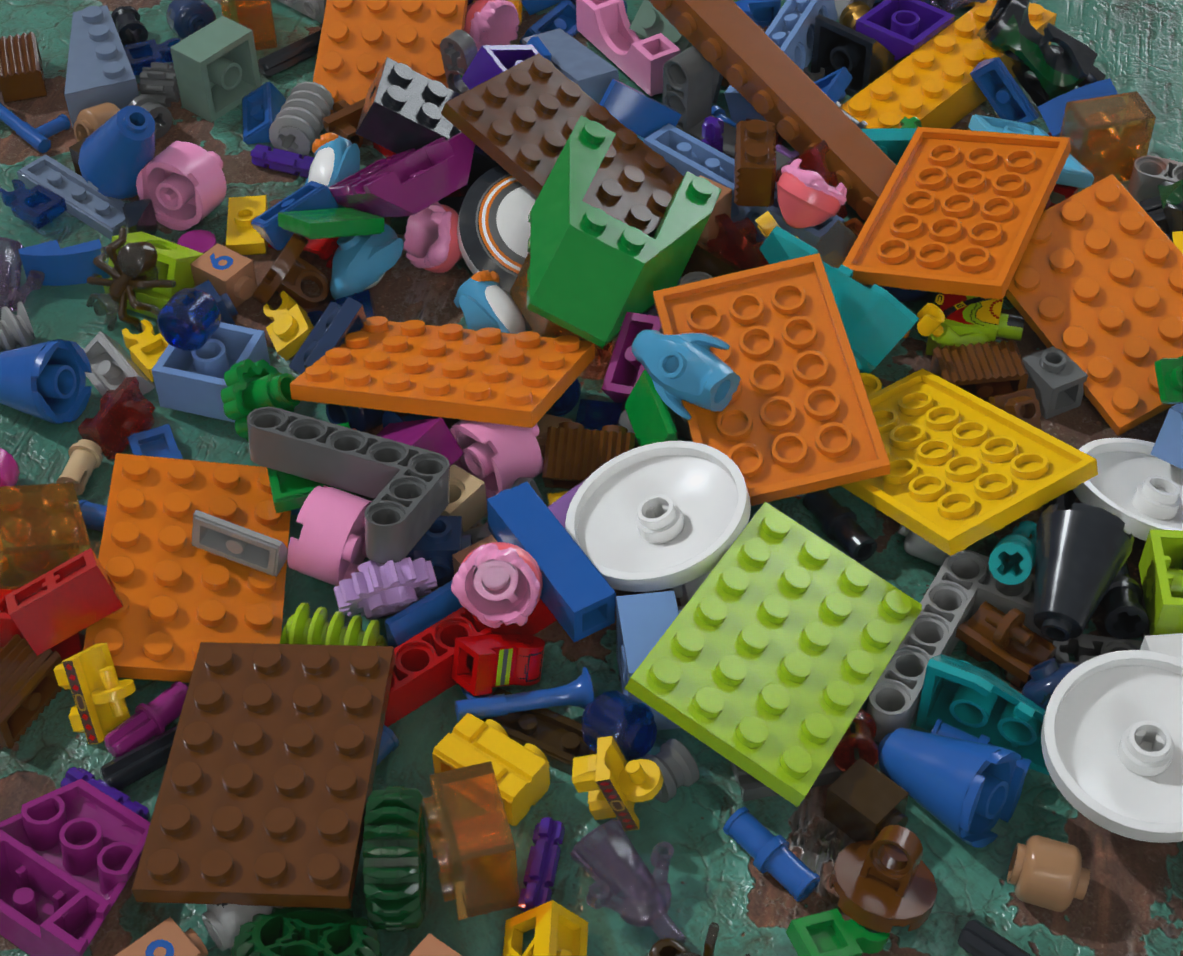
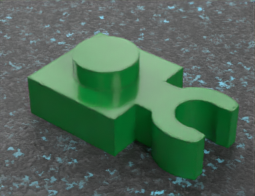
(833, 936)

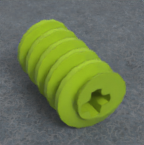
(317, 631)

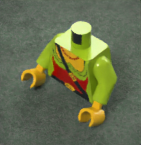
(966, 321)

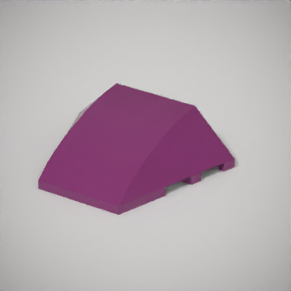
(408, 179)
(65, 867)

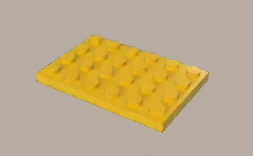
(962, 463)

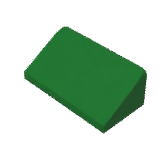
(649, 413)

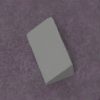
(112, 365)
(238, 543)

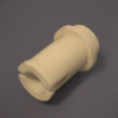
(84, 457)

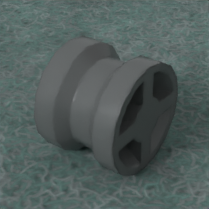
(160, 113)
(676, 767)

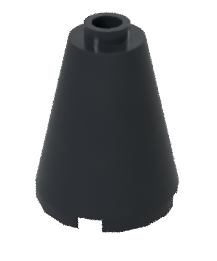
(1075, 566)

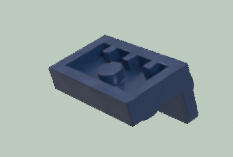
(329, 333)

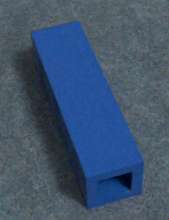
(571, 583)

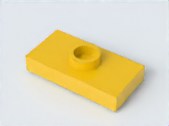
(240, 233)

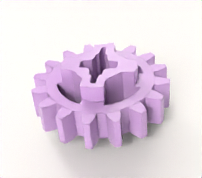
(385, 587)

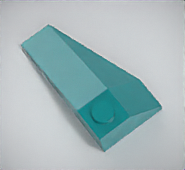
(870, 316)
(981, 705)

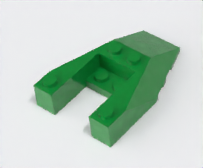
(593, 266)

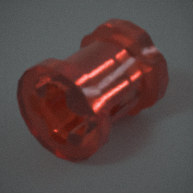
(862, 739)

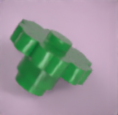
(252, 387)

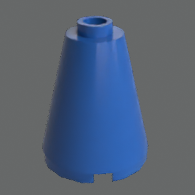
(119, 152)
(46, 380)
(955, 780)

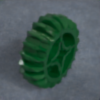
(395, 858)
(306, 933)

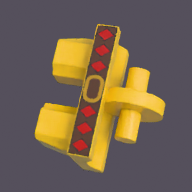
(96, 692)
(615, 783)

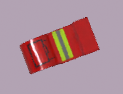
(497, 661)

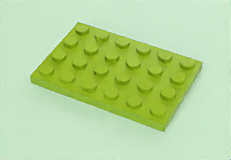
(776, 652)

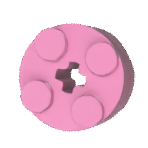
(183, 184)
(498, 453)
(331, 535)

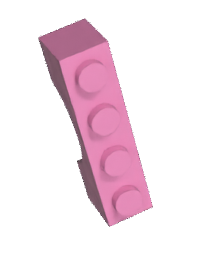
(608, 29)

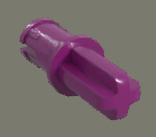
(147, 721)

